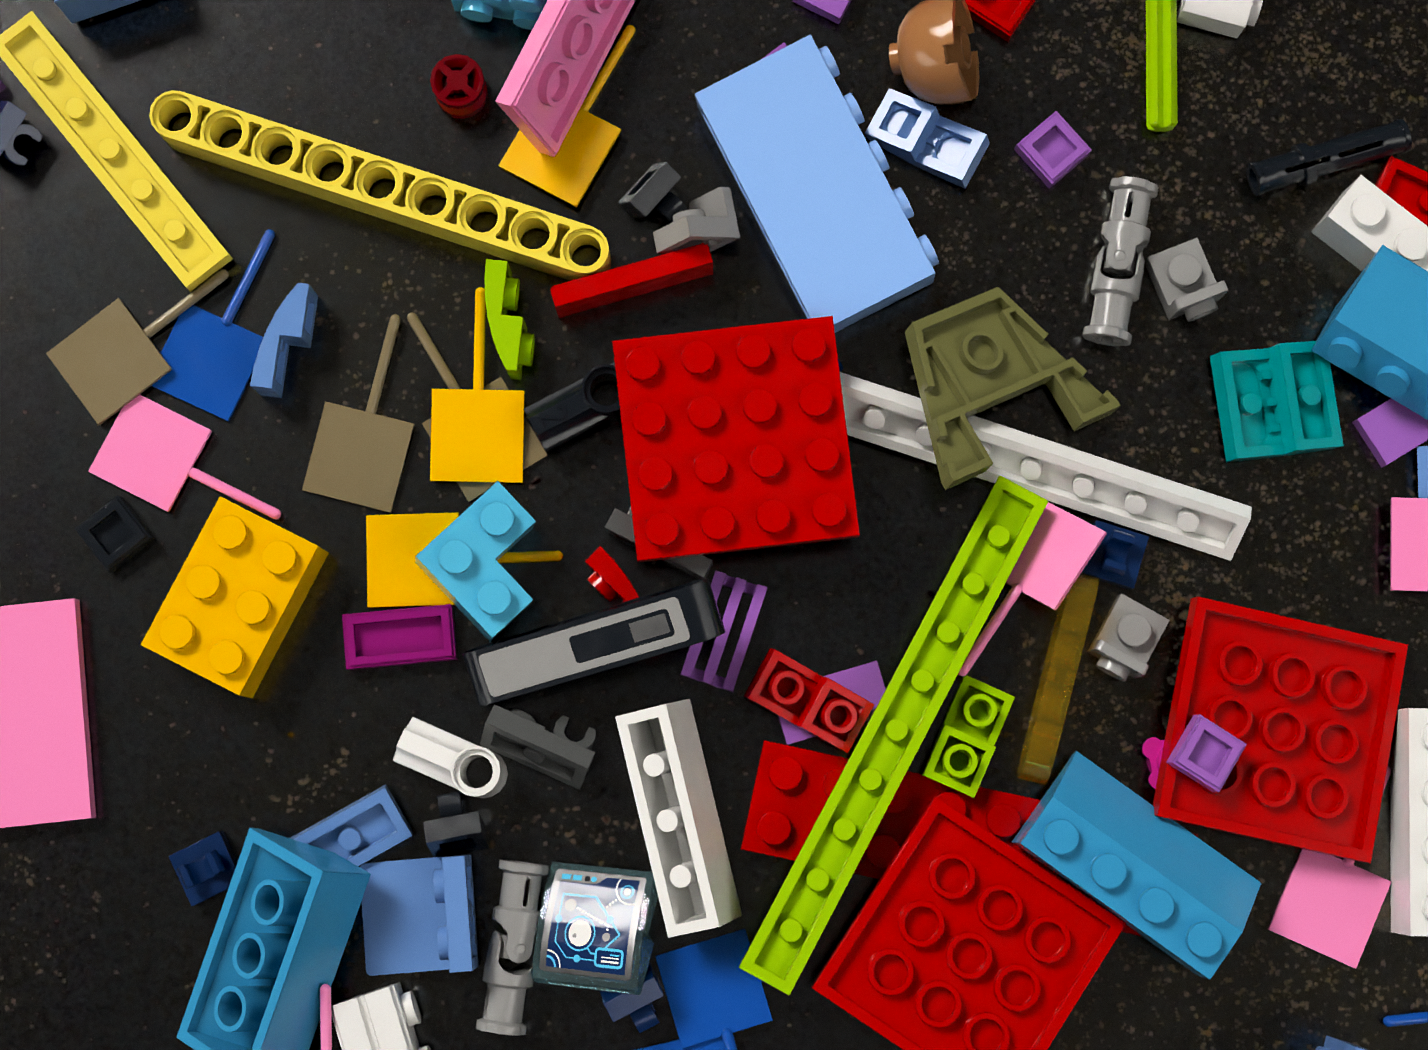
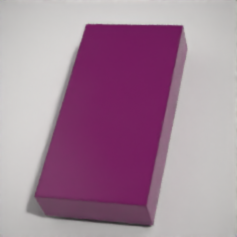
(399, 637)

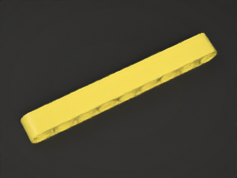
(361, 171)

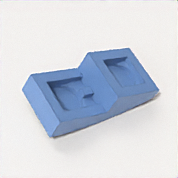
(926, 139)
(289, 326)

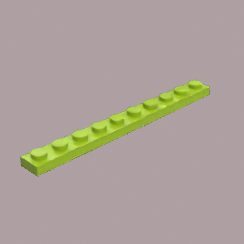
(892, 736)

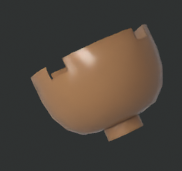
(936, 52)

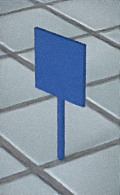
(212, 354)
(710, 992)

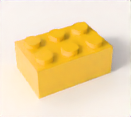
(235, 598)

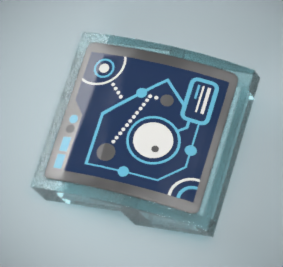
(595, 928)

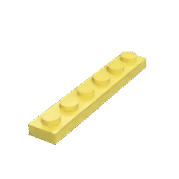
(112, 152)

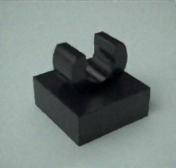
(653, 194)
(456, 829)

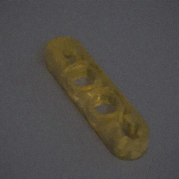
(1057, 681)

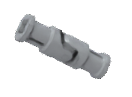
(1124, 258)
(513, 939)

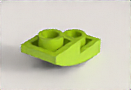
(508, 331)
(968, 736)

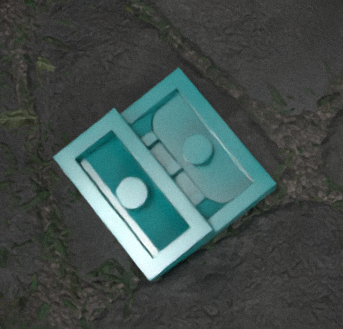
(1275, 401)

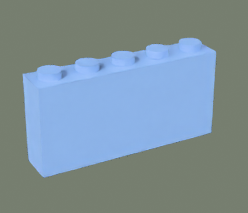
(817, 184)

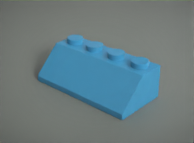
(1383, 330)
(1140, 866)
(273, 947)

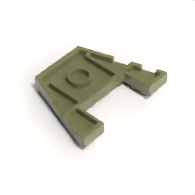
(979, 358)

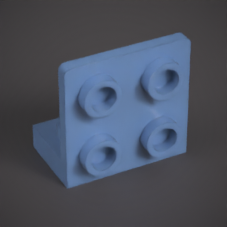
(420, 916)

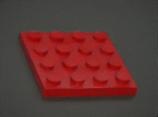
(735, 439)
(1314, 723)
(967, 944)

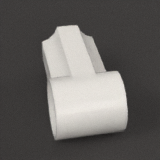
(447, 758)

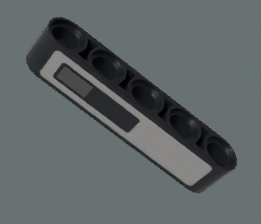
(594, 642)

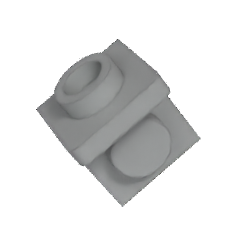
(708, 221)
(1185, 281)
(1127, 639)

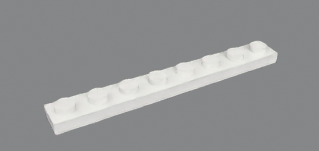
(1057, 472)

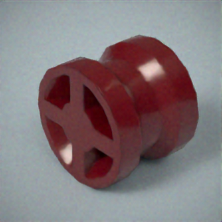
(452, 76)

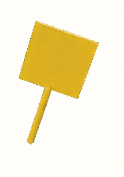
(582, 150)
(477, 430)
(391, 554)

